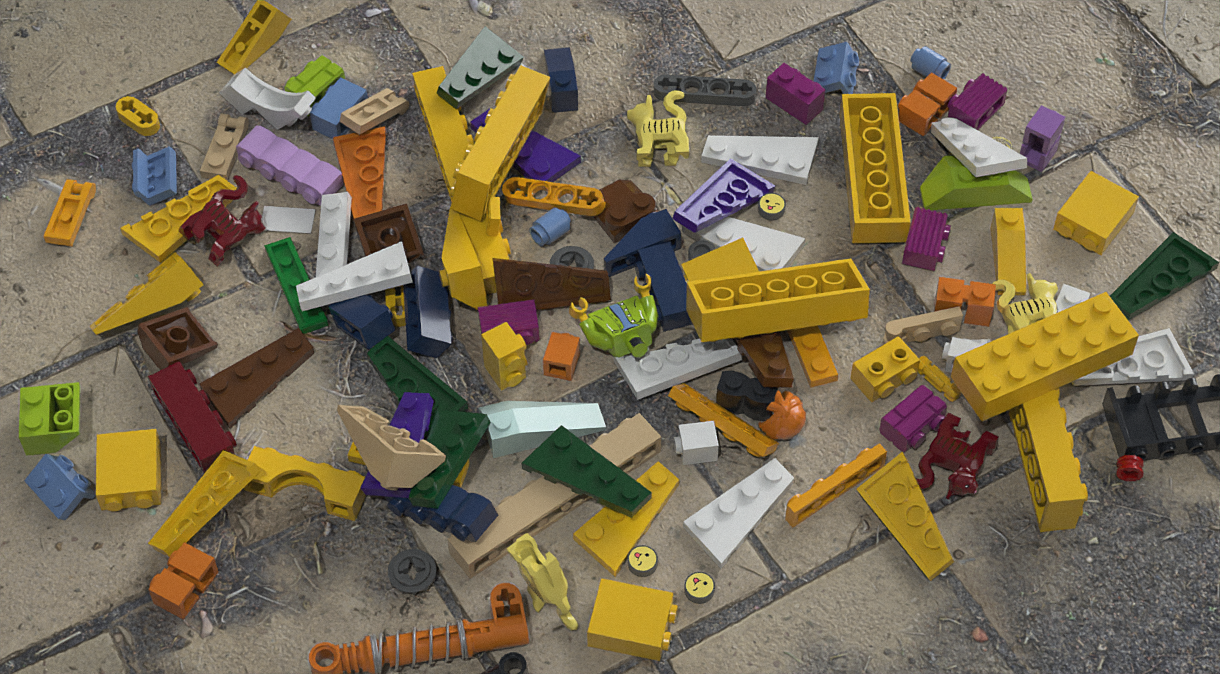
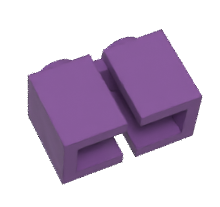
(1042, 137)

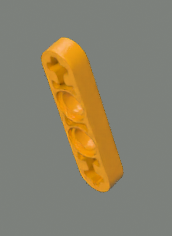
(555, 192)

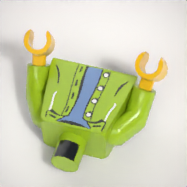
(621, 326)

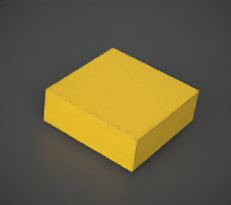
(492, 216)

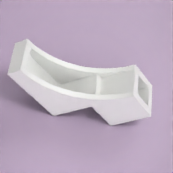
(275, 105)

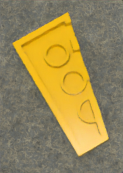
(159, 232)
(209, 495)
(905, 512)
(612, 534)

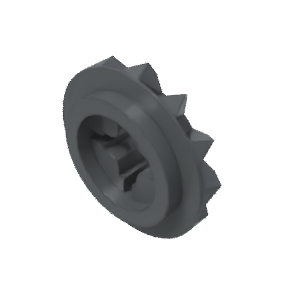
(567, 254)
(400, 566)

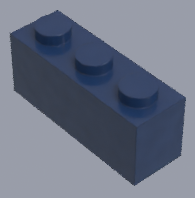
(667, 284)
(427, 313)

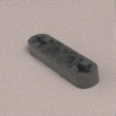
(704, 86)

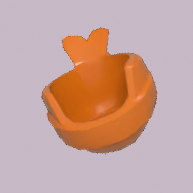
(787, 417)

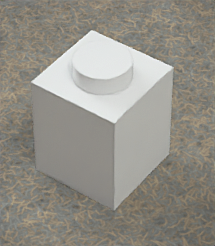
(697, 443)

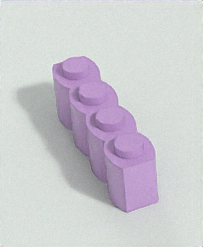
(287, 164)

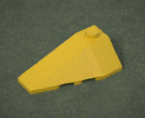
(460, 265)
(166, 286)

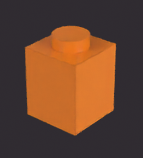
(561, 356)

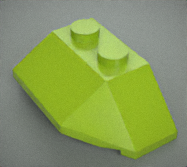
(955, 187)

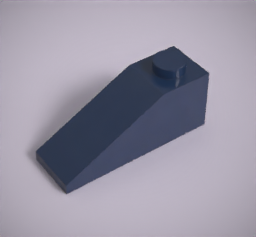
(562, 82)
(648, 232)

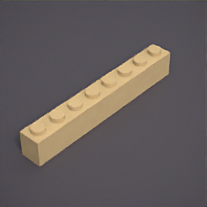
(545, 503)

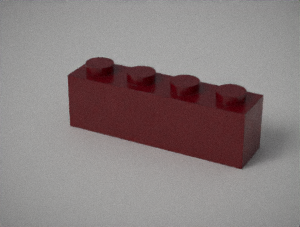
(191, 415)

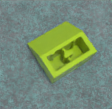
(49, 417)

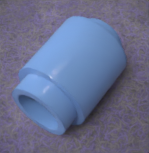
(927, 61)
(550, 226)

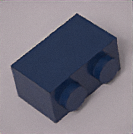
(363, 319)

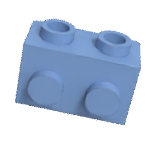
(837, 68)
(154, 175)
(59, 485)

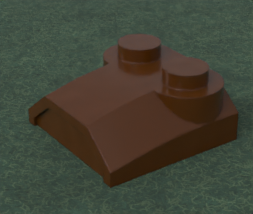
(623, 208)
(388, 228)
(175, 338)

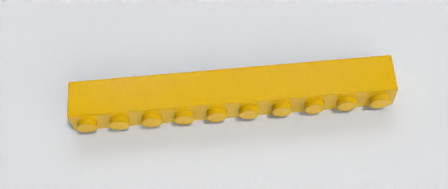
(450, 142)

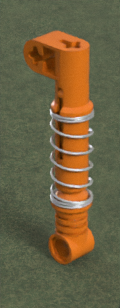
(431, 644)

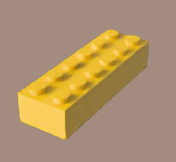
(498, 142)
(874, 168)
(777, 300)
(1044, 356)
(1049, 462)

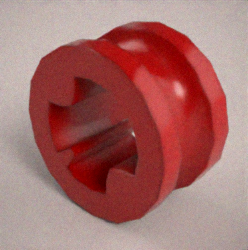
(1129, 468)

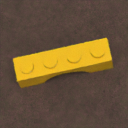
(339, 488)

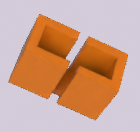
(927, 99)
(977, 295)
(186, 571)

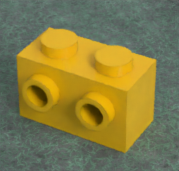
(504, 356)
(885, 369)

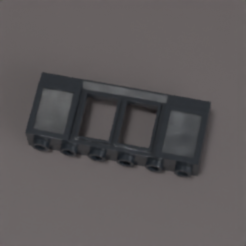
(1139, 427)

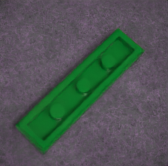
(291, 273)

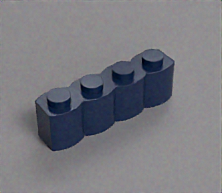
(460, 513)

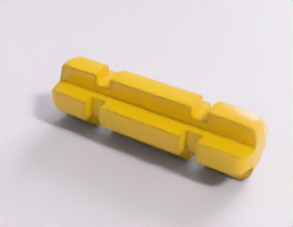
(938, 379)

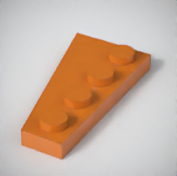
(363, 169)

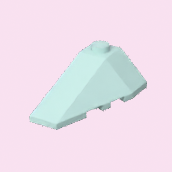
(527, 424)

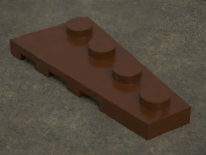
(548, 283)
(767, 359)
(245, 382)

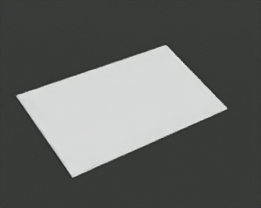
(288, 219)

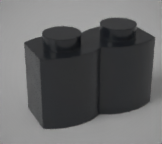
(744, 395)

